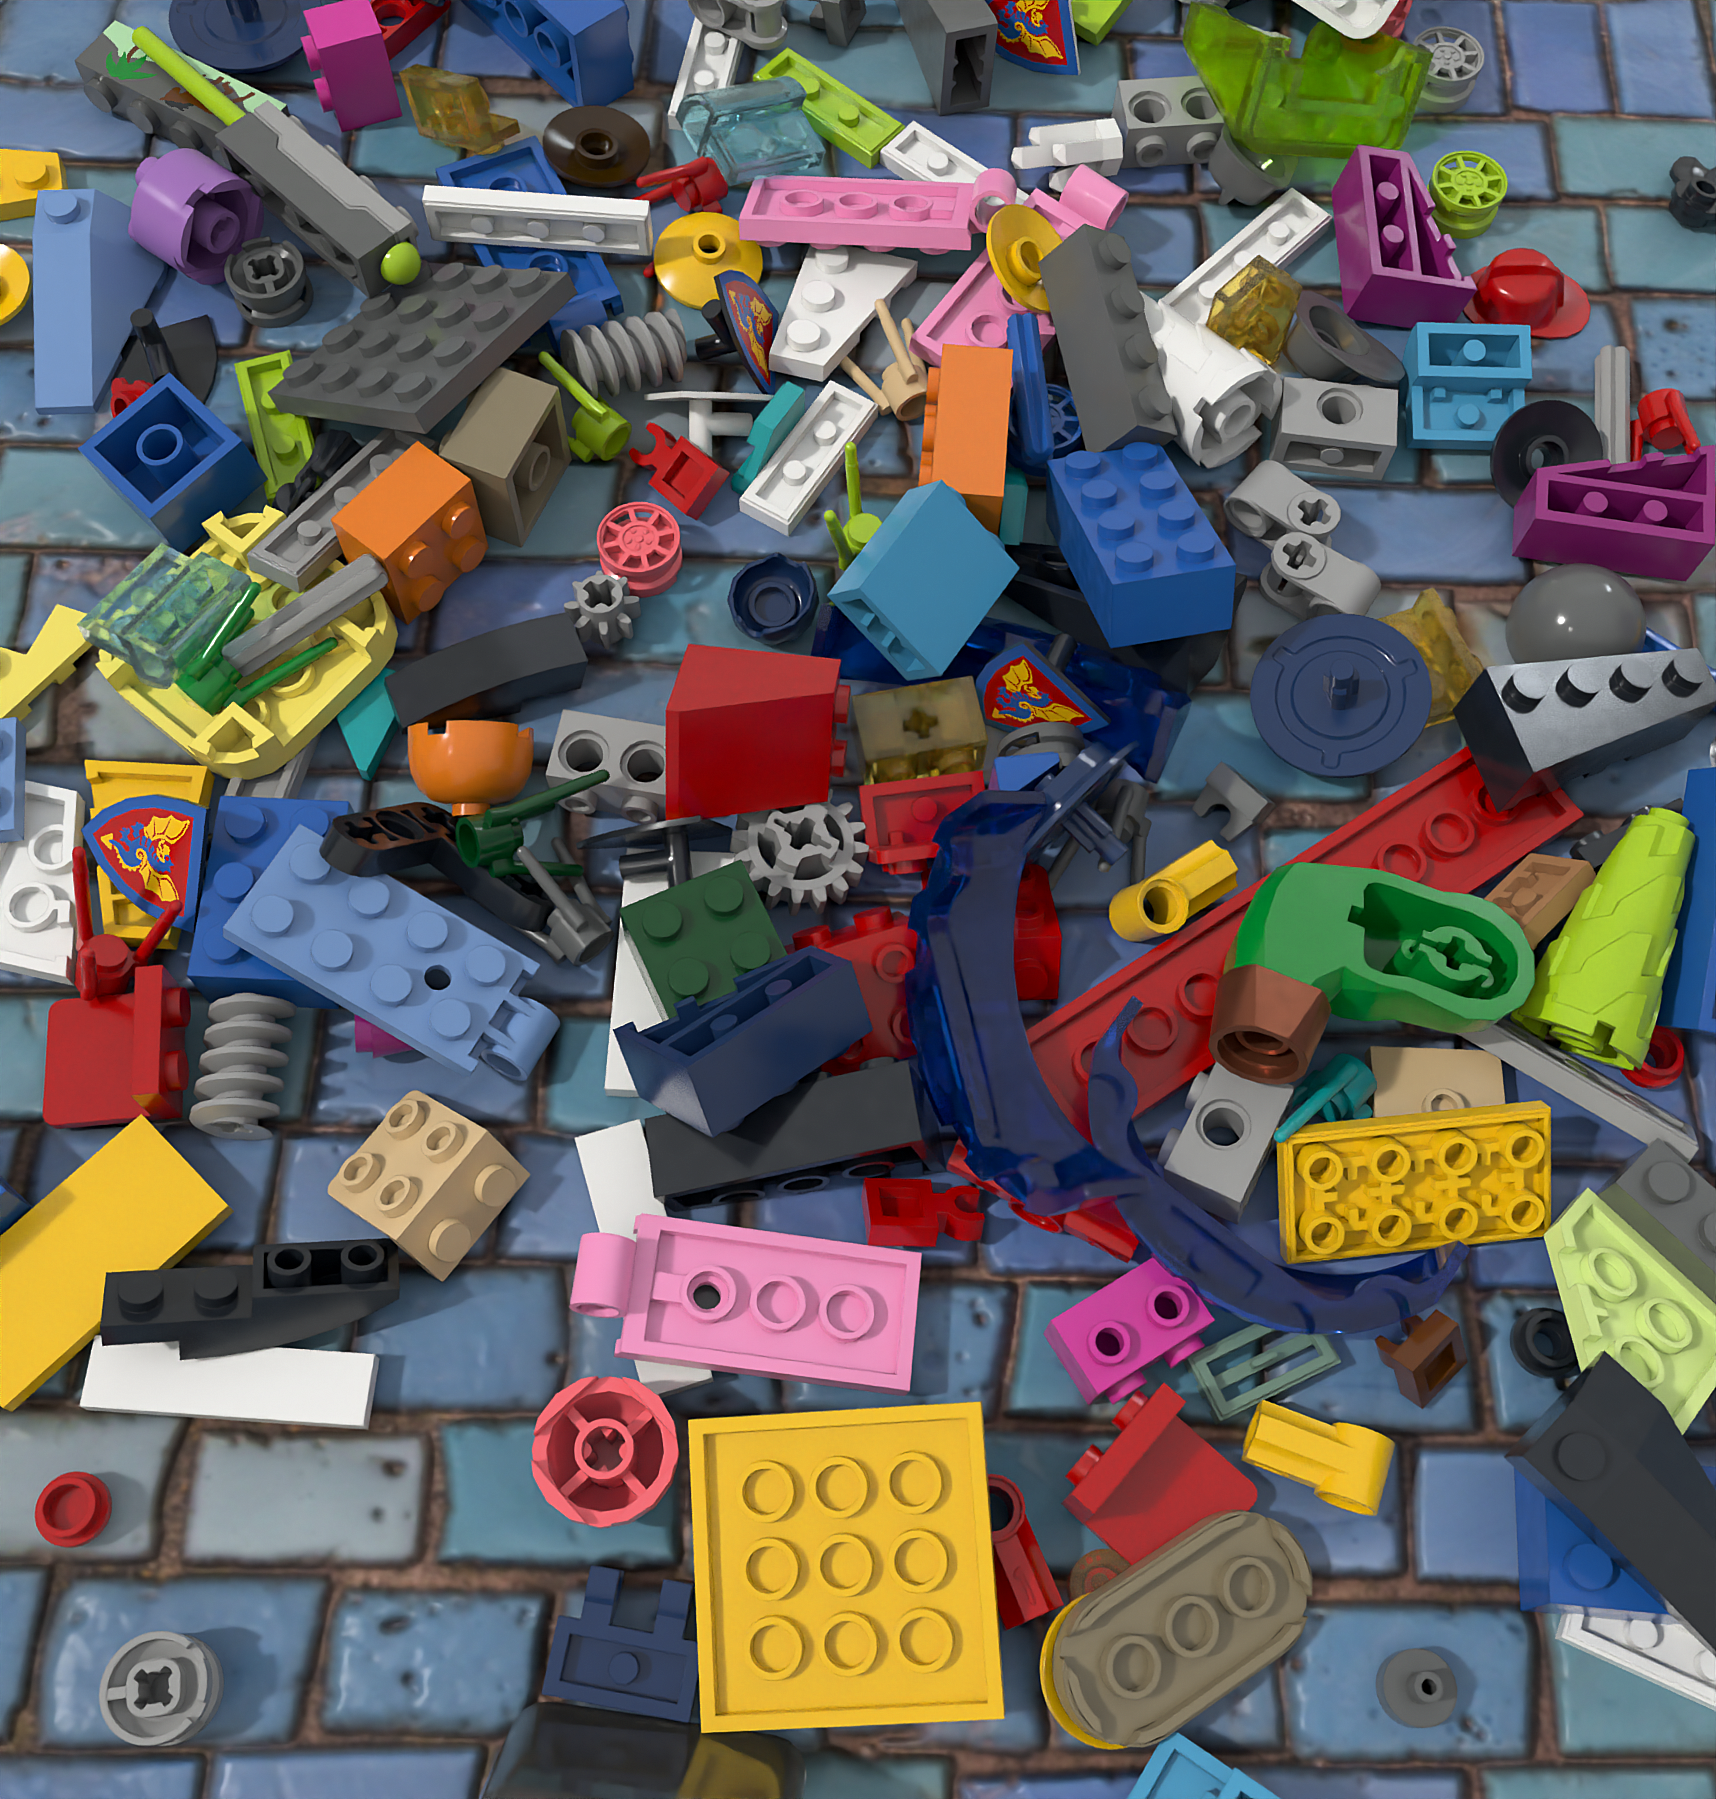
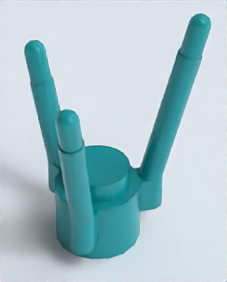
(1333, 1094)

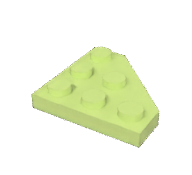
(1633, 1306)

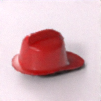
(1528, 290)

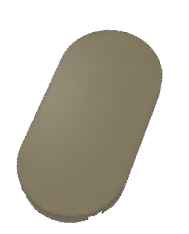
(1181, 1628)

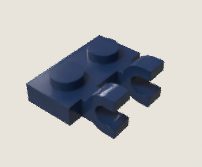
(625, 1665)

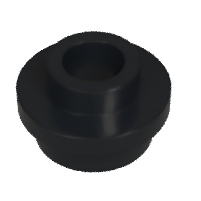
(1555, 1327)

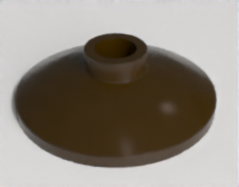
(596, 146)

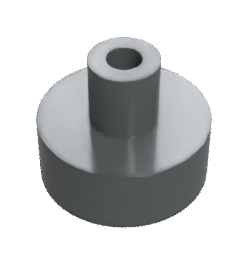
(1401, 1690)

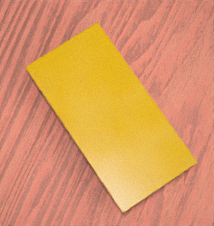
(1415, 1181)
(118, 1212)

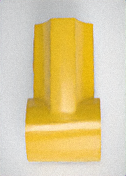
(1174, 893)
(1337, 1460)

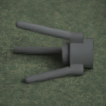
(1124, 810)
(577, 929)

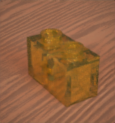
(940, 712)

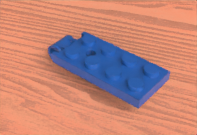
(525, 169)

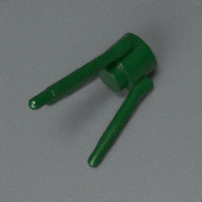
(497, 833)

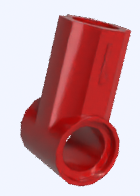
(1021, 1573)

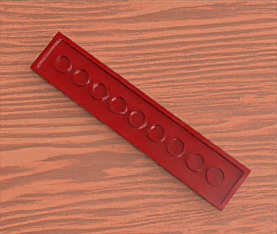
(1430, 832)

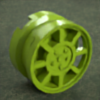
(1465, 195)

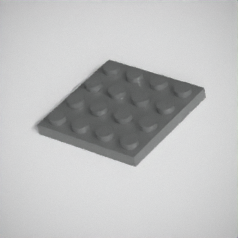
(422, 345)

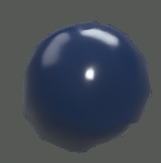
(773, 599)

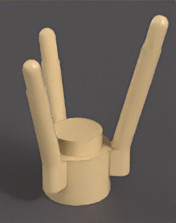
(904, 380)

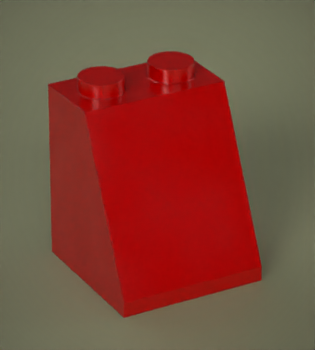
(752, 731)

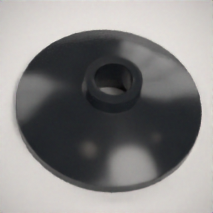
(1553, 427)

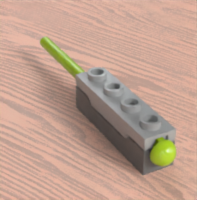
(304, 183)

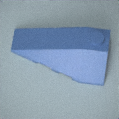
(83, 295)

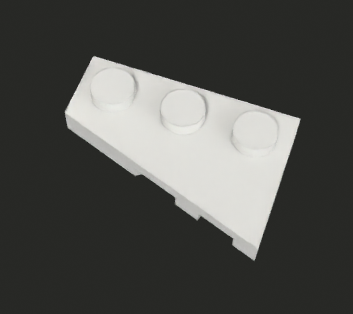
(832, 307)
(38, 886)

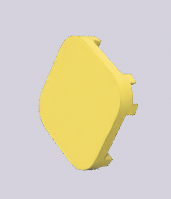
(289, 714)

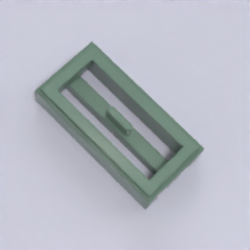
(1210, 1387)

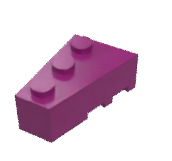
(1389, 246)
(1624, 516)

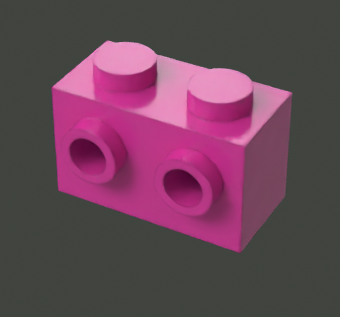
(352, 62)
(1127, 1330)

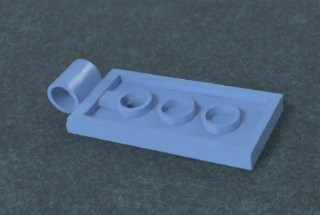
(372, 946)

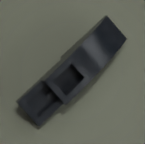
(247, 1308)

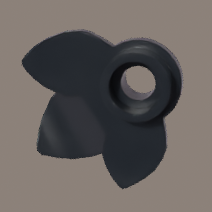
(1693, 192)

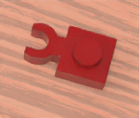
(681, 471)
(912, 1215)

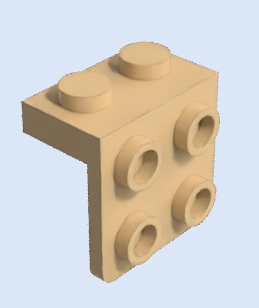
(429, 1181)

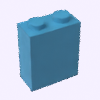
(924, 581)

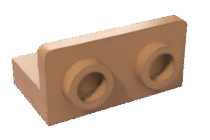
(1542, 892)

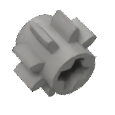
(603, 609)

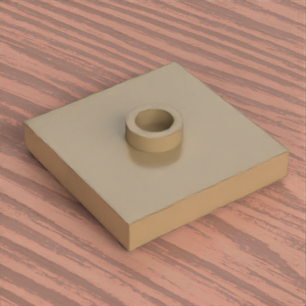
(1432, 1079)

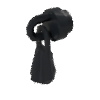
(329, 455)

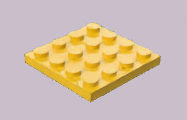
(844, 1568)

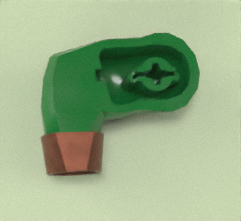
(1365, 952)

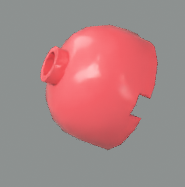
(605, 1451)

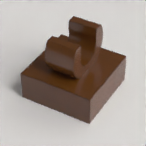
(1426, 1357)

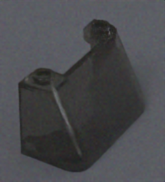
(612, 1754)

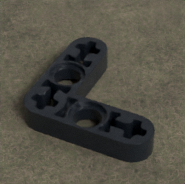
(423, 834)

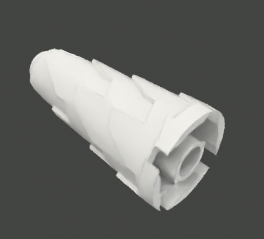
(1211, 386)

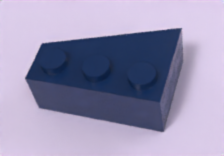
(750, 1044)

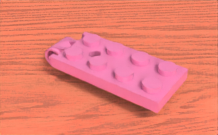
(872, 211)
(979, 305)
(784, 1307)

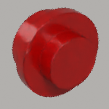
(73, 1509)

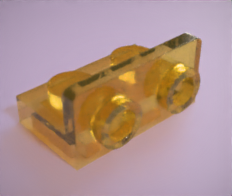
(455, 110)
(1256, 309)
(1436, 636)

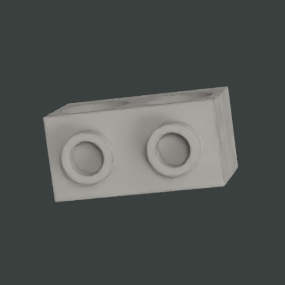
(1166, 121)
(623, 750)

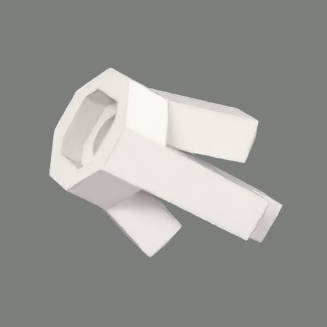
(1069, 145)

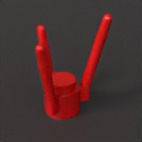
(693, 185)
(1663, 424)
(105, 959)

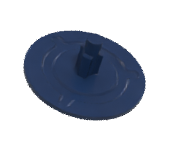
(240, 33)
(1340, 696)
(1071, 799)

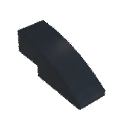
(489, 673)

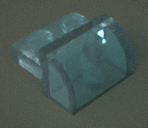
(752, 129)
(164, 613)

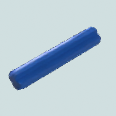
(1030, 389)

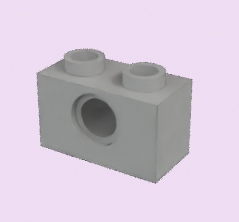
(1334, 428)
(1217, 1175)

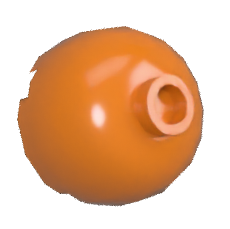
(471, 763)

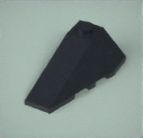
(1052, 593)
(1631, 1486)

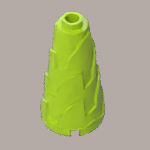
(1610, 961)

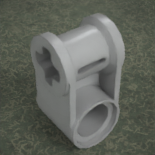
(741, 18)
(1278, 503)
(1320, 583)

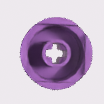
(193, 213)

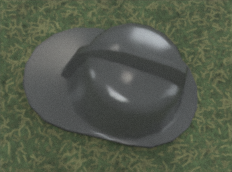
(1247, 174)
(1333, 348)

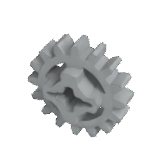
(805, 873)

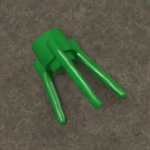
(212, 679)

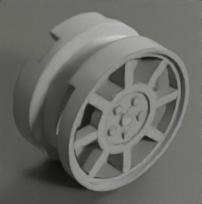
(1451, 69)
(161, 1689)

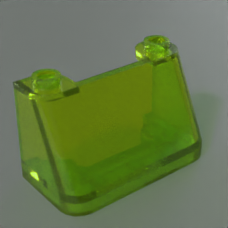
(1308, 105)

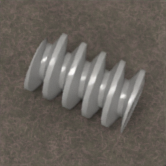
(625, 352)
(238, 1066)

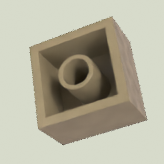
(511, 449)

